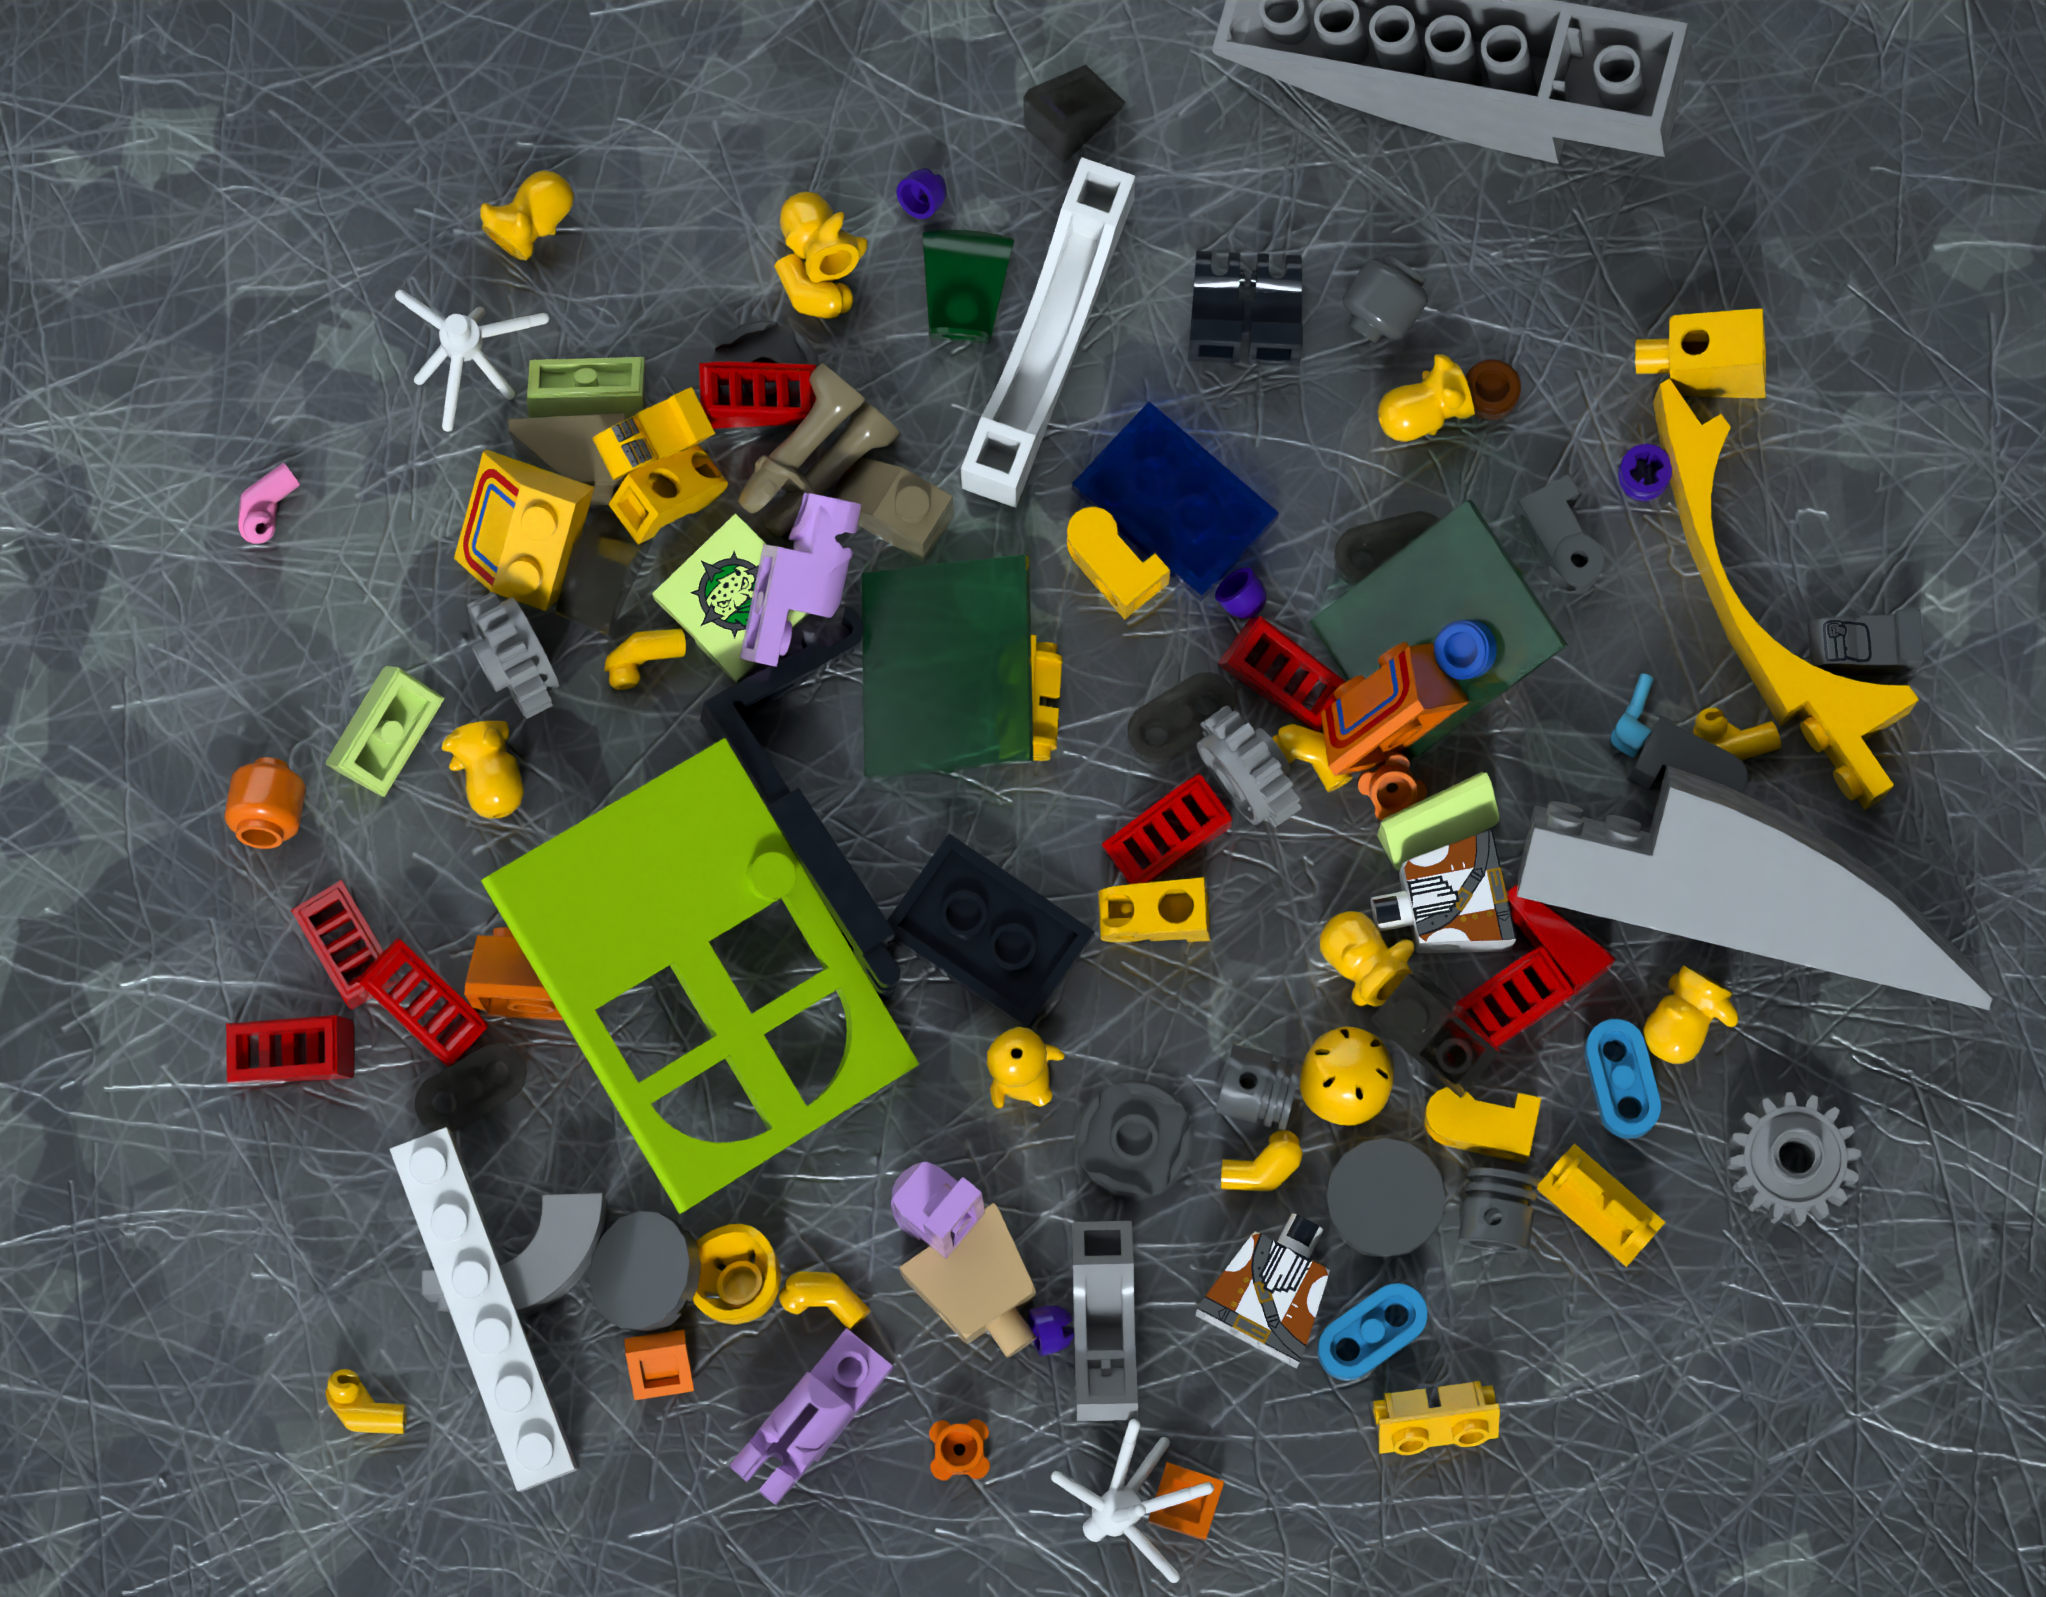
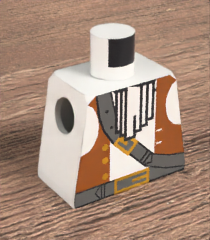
(1451, 900)
(1271, 1292)

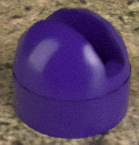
(913, 188)
(1242, 593)
(1048, 1327)

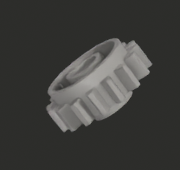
(512, 653)
(1248, 768)
(1810, 1133)

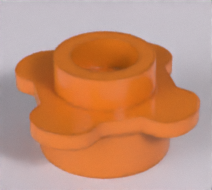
(1393, 771)
(971, 1437)

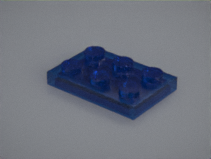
(1175, 500)

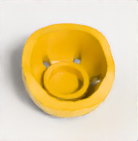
(1351, 1065)
(742, 1287)

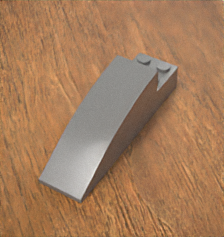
(1476, 69)
(1743, 881)

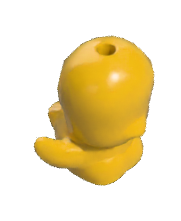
(533, 213)
(818, 237)
(1424, 406)
(491, 772)
(1360, 954)
(1682, 1020)
(1022, 1077)

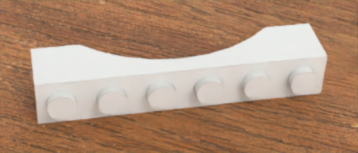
(1050, 334)
(483, 1309)

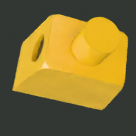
(1710, 354)

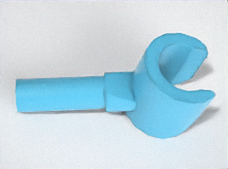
(1629, 732)

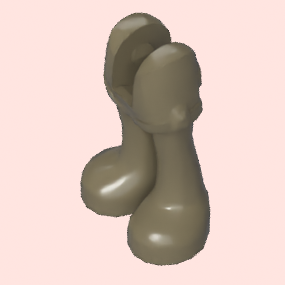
(833, 404)

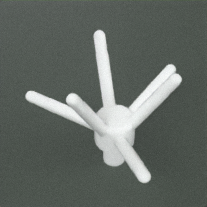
(462, 342)
(1121, 1506)

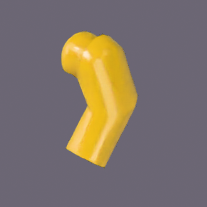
(812, 298)
(1745, 743)
(1309, 747)
(1268, 1169)
(823, 1289)
(358, 1409)

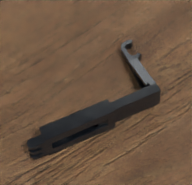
(820, 857)

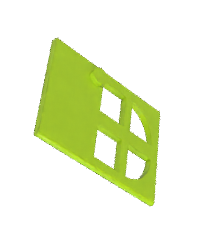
(649, 892)

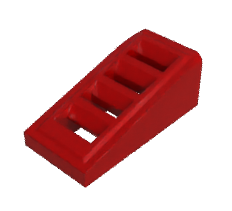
(738, 373)
(1253, 676)
(1174, 802)
(1573, 952)
(1550, 975)
(352, 991)
(457, 1037)
(338, 1049)

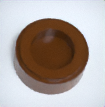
(1493, 388)

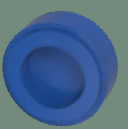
(1465, 649)

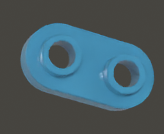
(1622, 1080)
(1371, 1332)

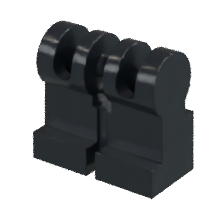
(1268, 322)

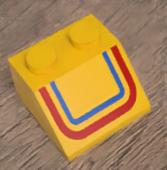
(521, 529)

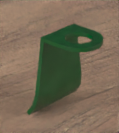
(964, 282)

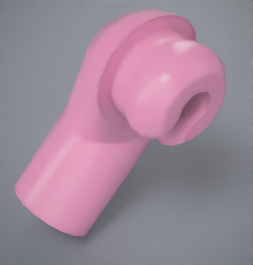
(259, 504)

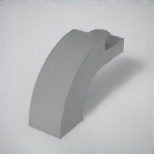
(554, 1258)
(1104, 1321)

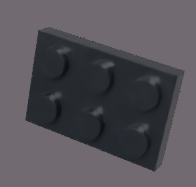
(989, 932)

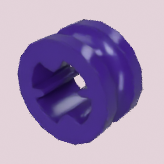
(1650, 454)

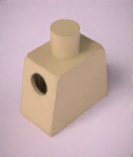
(977, 1284)

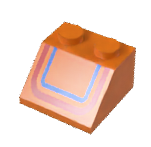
(1388, 709)

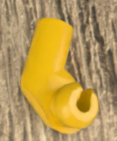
(637, 649)

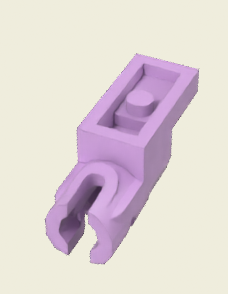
(799, 579)
(935, 1206)
(813, 1414)

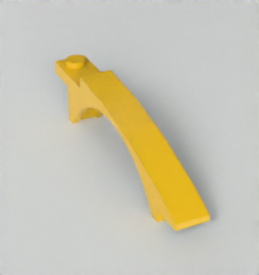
(1834, 709)

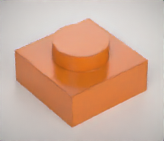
(659, 1364)
(1189, 1517)

